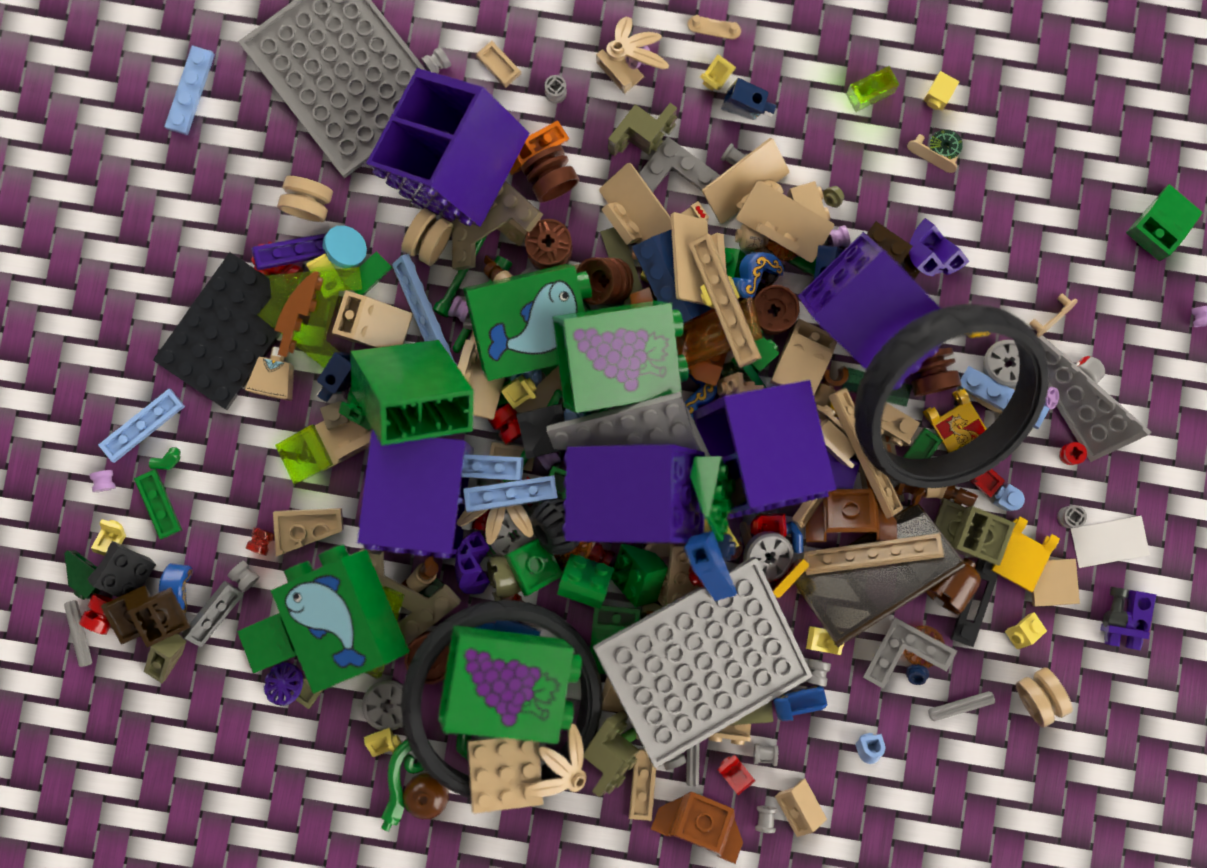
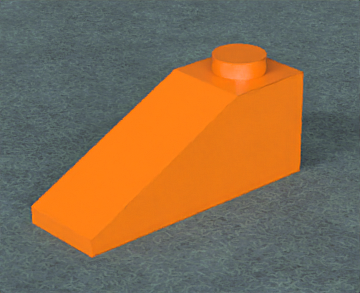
(545, 138)

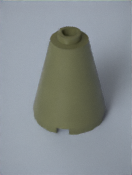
(501, 578)

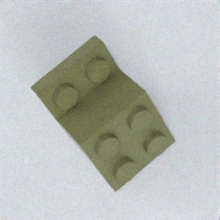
(642, 130)
(974, 531)
(611, 753)

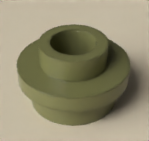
(833, 196)

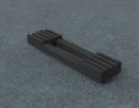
(965, 631)

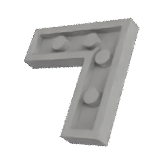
(673, 156)
(902, 637)

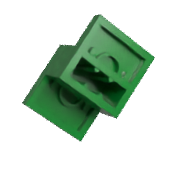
(585, 581)

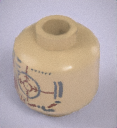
(750, 239)

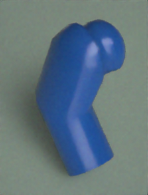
(797, 537)

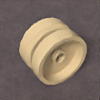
(305, 198)
(427, 237)
(1044, 697)

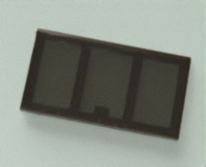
(861, 597)

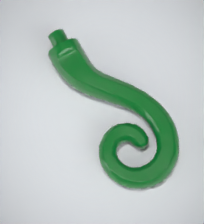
(395, 805)

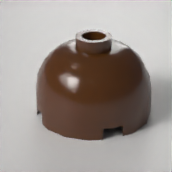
(425, 797)

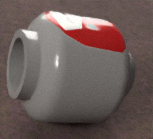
(1092, 367)

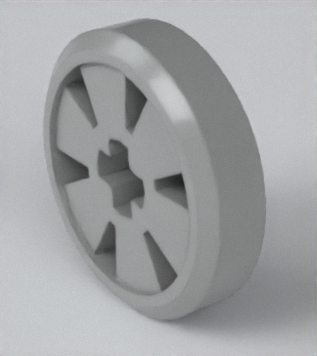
(995, 360)
(503, 543)
(779, 549)
(373, 709)

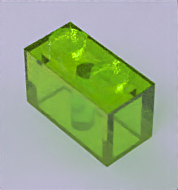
(872, 88)

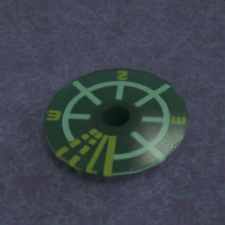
(946, 143)

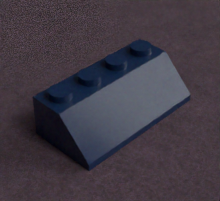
(657, 263)

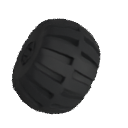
(548, 525)

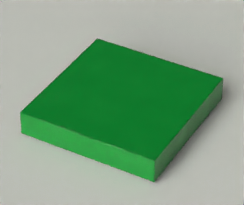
(533, 567)

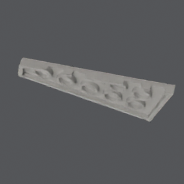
(1088, 409)
(643, 423)

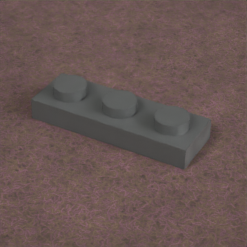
(213, 614)

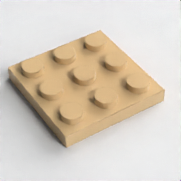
(501, 772)

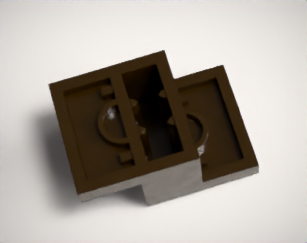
(895, 247)
(145, 616)

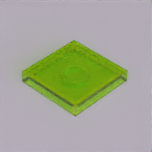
(304, 454)

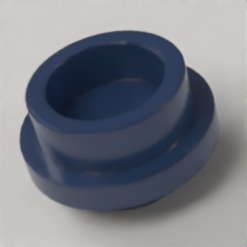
(917, 674)

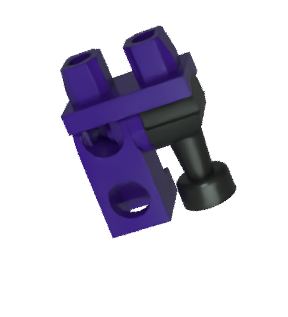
(1133, 622)

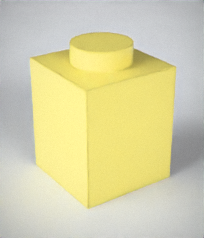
(940, 91)

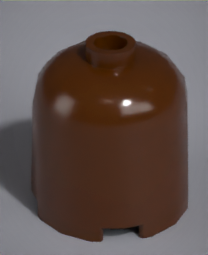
(958, 588)

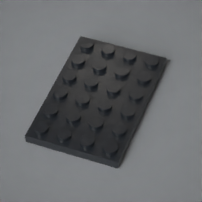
(222, 333)

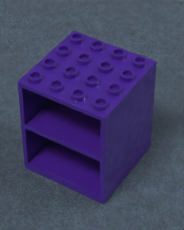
(448, 147)
(866, 301)
(771, 443)
(631, 494)
(414, 497)

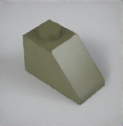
(164, 657)

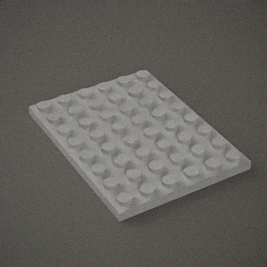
(336, 72)
(702, 663)

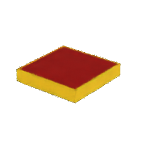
(789, 578)

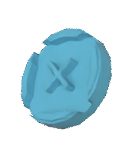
(344, 246)

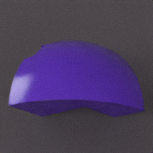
(933, 252)
(467, 564)

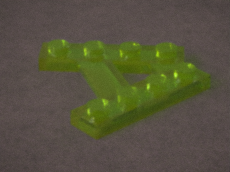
(312, 337)

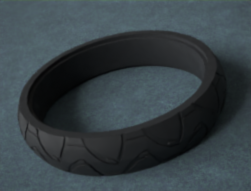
(994, 443)
(472, 617)

